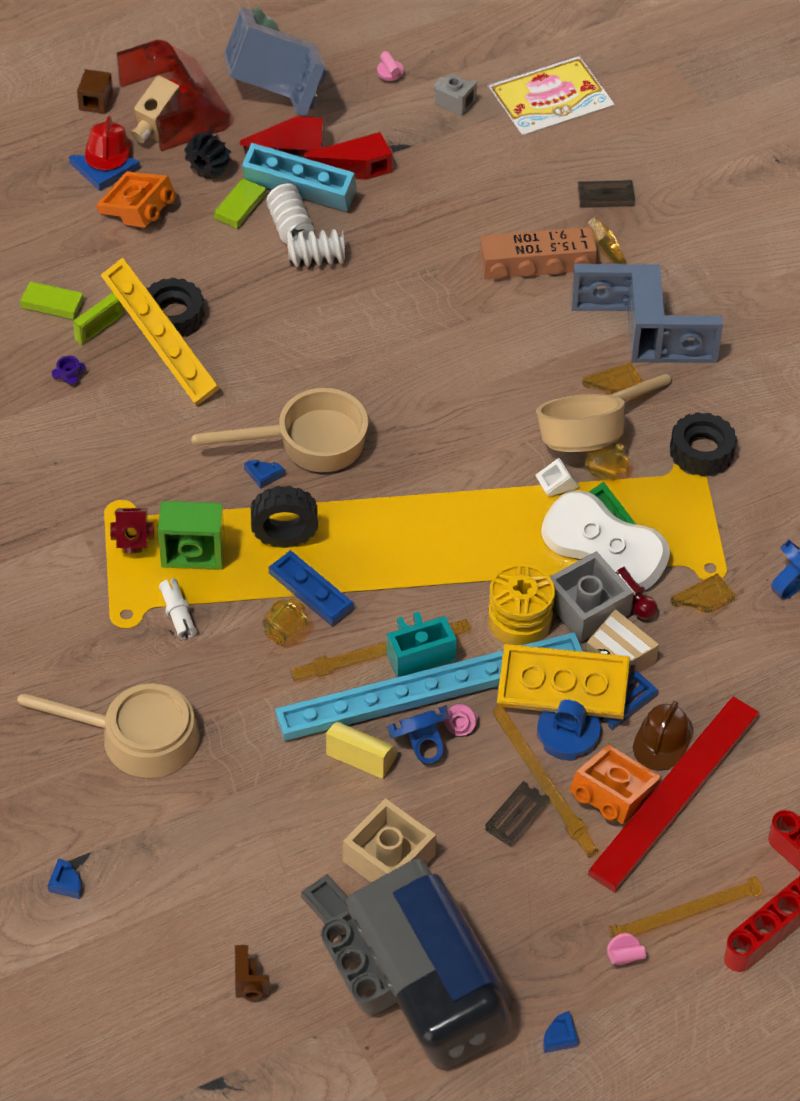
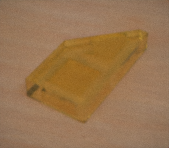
(607, 241)
(613, 379)
(705, 595)

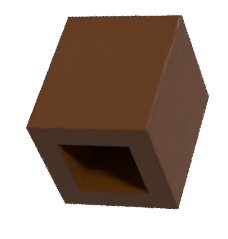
(95, 91)

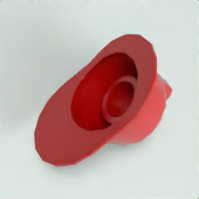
(107, 146)

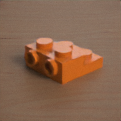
(137, 198)
(613, 784)

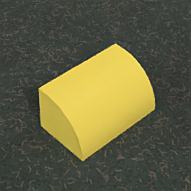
(360, 749)

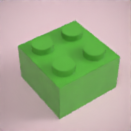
(191, 535)

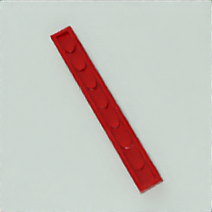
(673, 794)

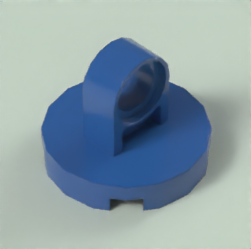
(788, 581)
(422, 728)
(568, 731)

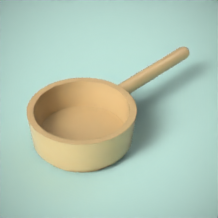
(589, 420)
(318, 429)
(146, 728)

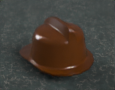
(663, 737)

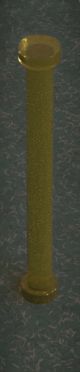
(751, 887)

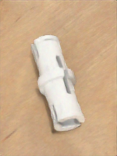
(177, 609)

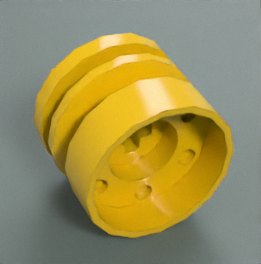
(521, 604)

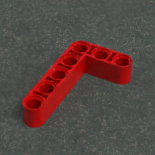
(770, 915)

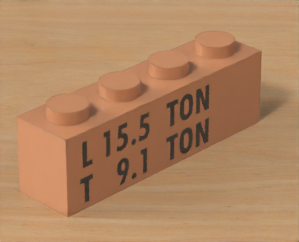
(536, 252)

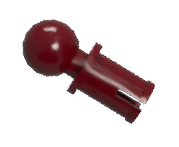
(644, 606)

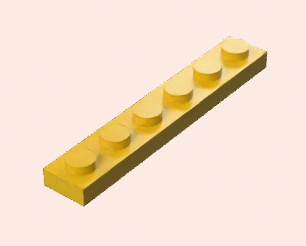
(160, 331)

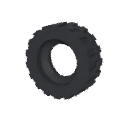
(185, 292)
(703, 426)
(284, 532)

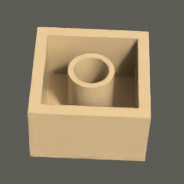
(386, 842)

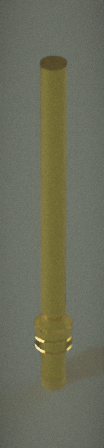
(324, 665)
(574, 825)

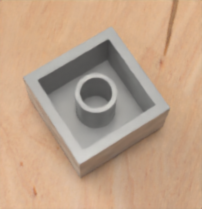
(589, 594)

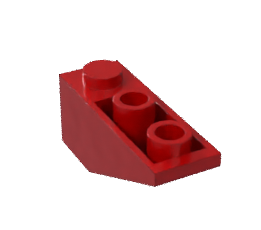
(298, 133)
(364, 156)

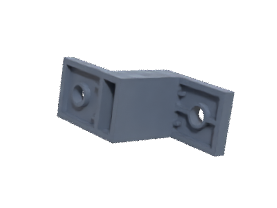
(275, 61)
(652, 335)

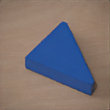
(102, 178)

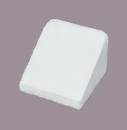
(557, 478)

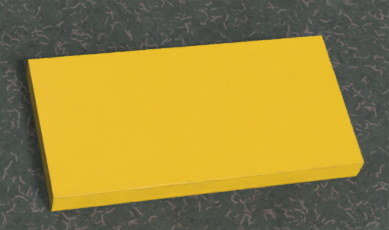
(545, 676)

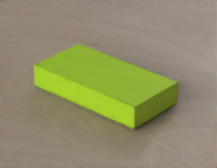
(239, 203)
(51, 300)
(97, 318)

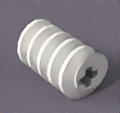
(288, 212)
(316, 248)

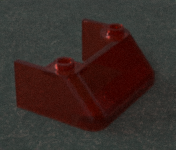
(199, 106)

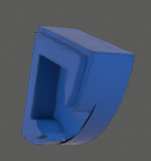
(263, 472)
(65, 880)
(560, 1034)

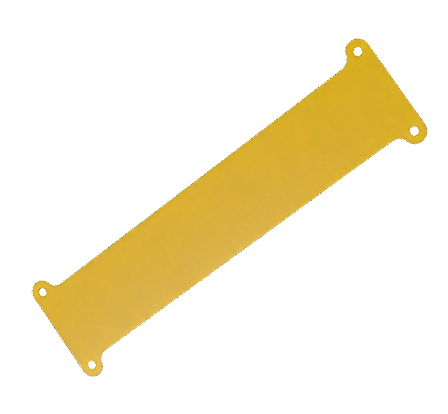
(412, 542)

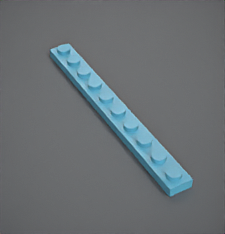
(401, 692)

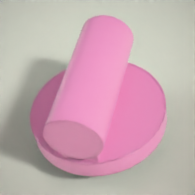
(389, 68)
(461, 720)
(625, 949)

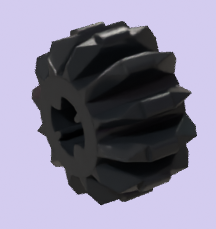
(207, 154)

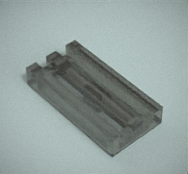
(606, 194)
(508, 805)

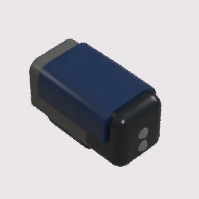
(423, 957)

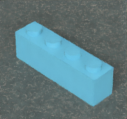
(313, 179)

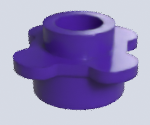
(68, 369)

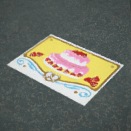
(551, 95)

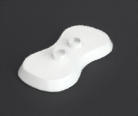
(582, 524)

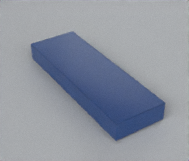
(311, 588)

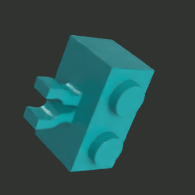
(420, 645)

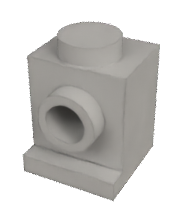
(455, 94)

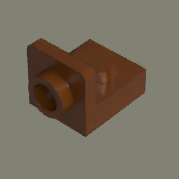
(247, 983)

